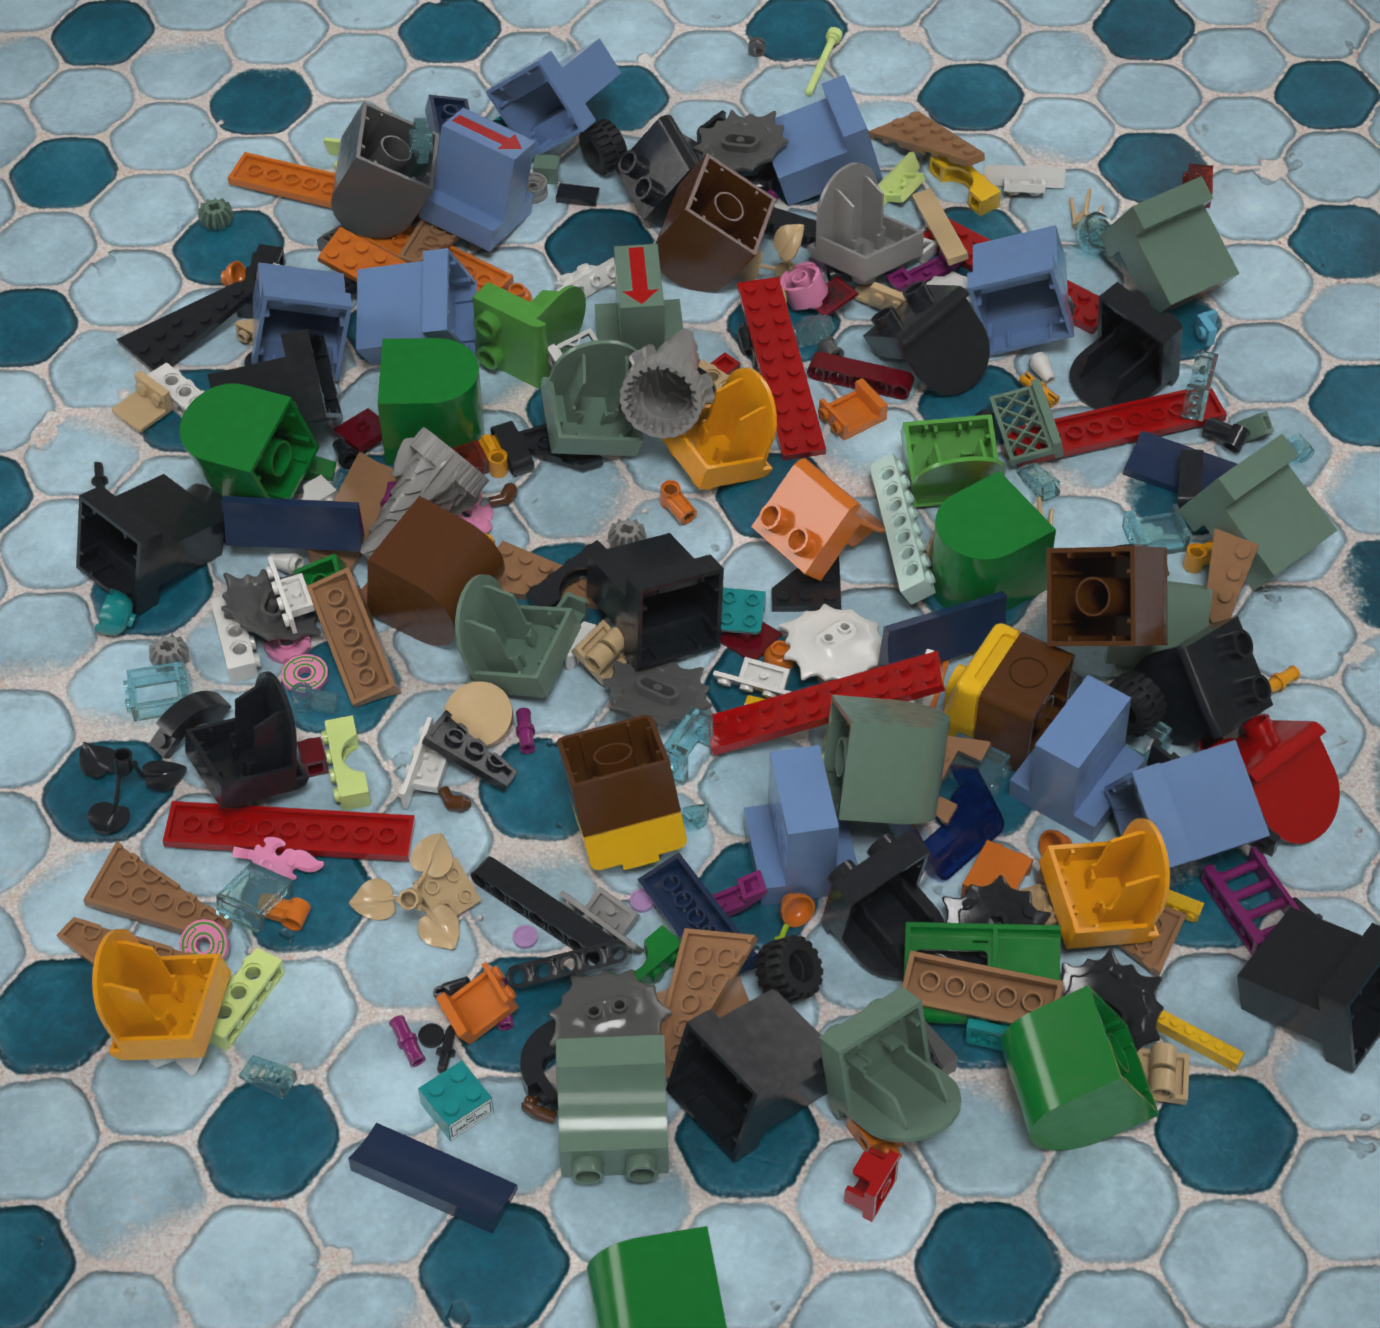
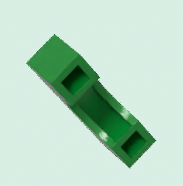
(661, 954)

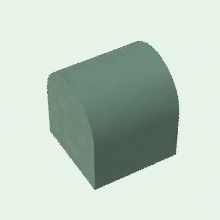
(885, 759)

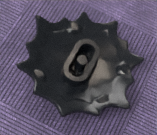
(990, 905)
(1123, 990)

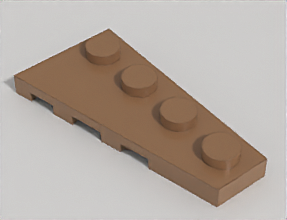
(1228, 572)

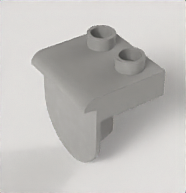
(856, 233)

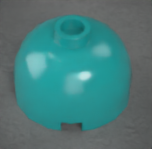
(115, 614)

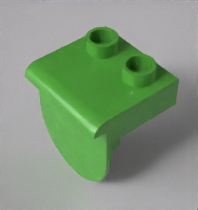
(517, 332)
(948, 456)

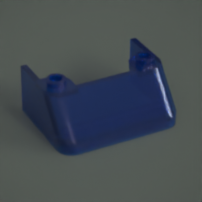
(969, 829)

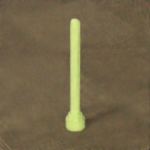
(832, 37)

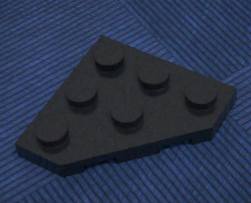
(539, 446)
(804, 593)

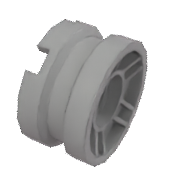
(538, 186)

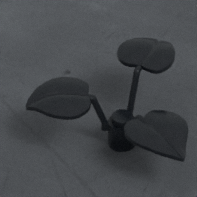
(98, 760)

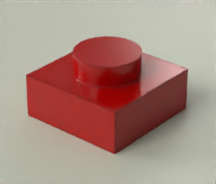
(726, 363)

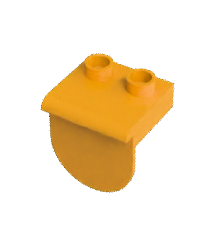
(731, 434)
(1109, 888)
(154, 1001)

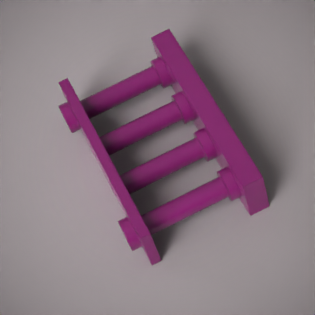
(1228, 900)

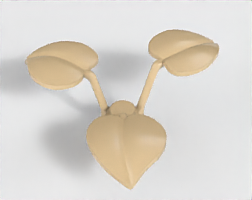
(787, 243)
(436, 928)

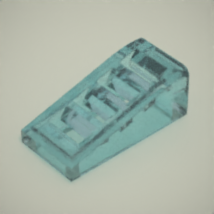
(1041, 482)
(279, 1089)

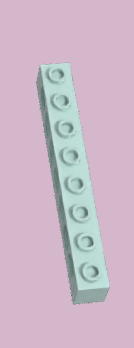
(902, 528)

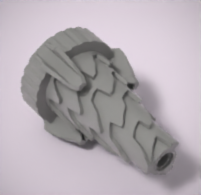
(664, 389)
(429, 471)

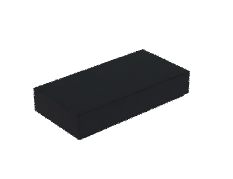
(577, 194)

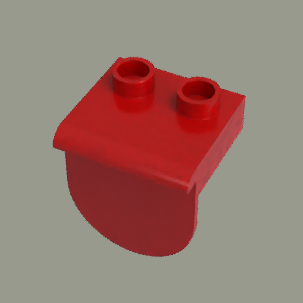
(1290, 776)

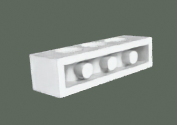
(181, 389)
(236, 645)

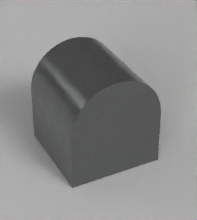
(377, 177)

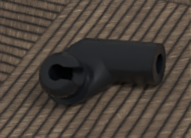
(451, 987)

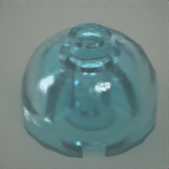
(1088, 233)

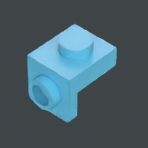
(1206, 328)

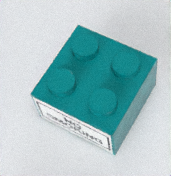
(456, 1100)

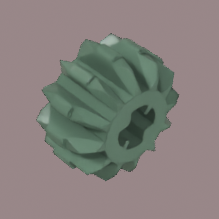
(215, 214)

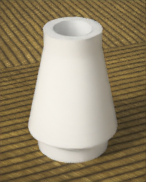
(1042, 367)
(287, 562)

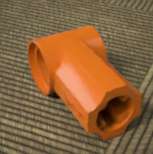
(676, 502)
(290, 913)

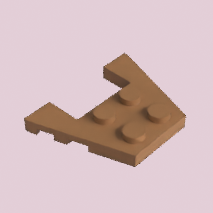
(969, 748)

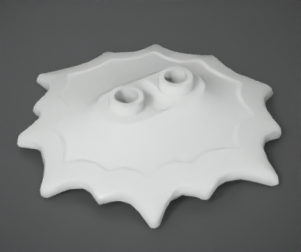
(832, 643)

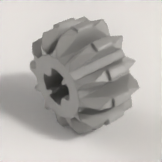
(626, 532)
(168, 650)

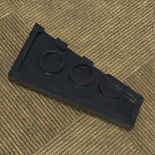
(470, 753)

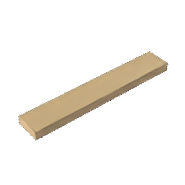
(940, 226)

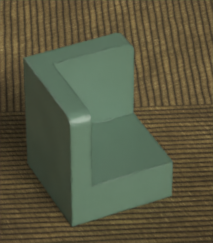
(547, 166)
(1257, 425)
(578, 605)

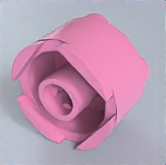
(804, 286)

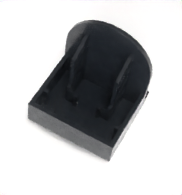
(657, 167)
(935, 335)
(1133, 351)
(1209, 682)
(249, 753)
(876, 899)

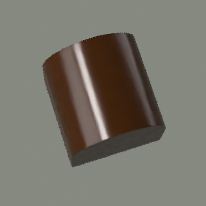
(712, 226)
(424, 568)
(1107, 596)

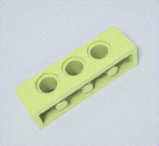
(254, 992)

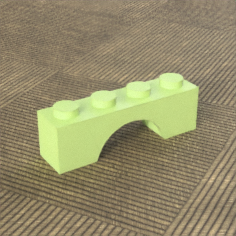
(351, 784)

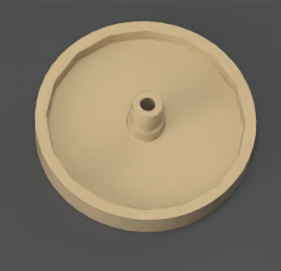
(483, 711)

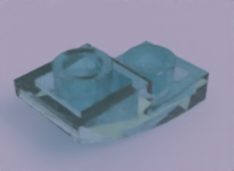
(695, 816)

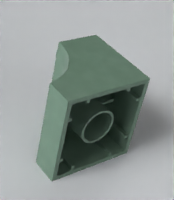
(1187, 615)
(612, 1108)

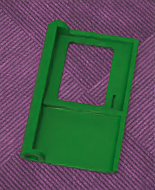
(1008, 946)

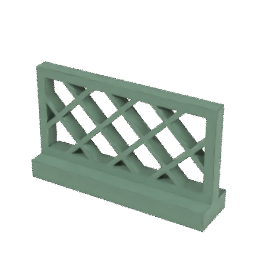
(1045, 422)

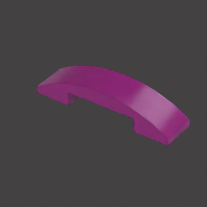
(938, 267)
(746, 893)

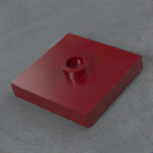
(361, 430)

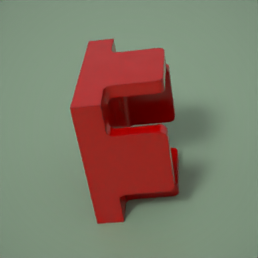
(876, 1177)

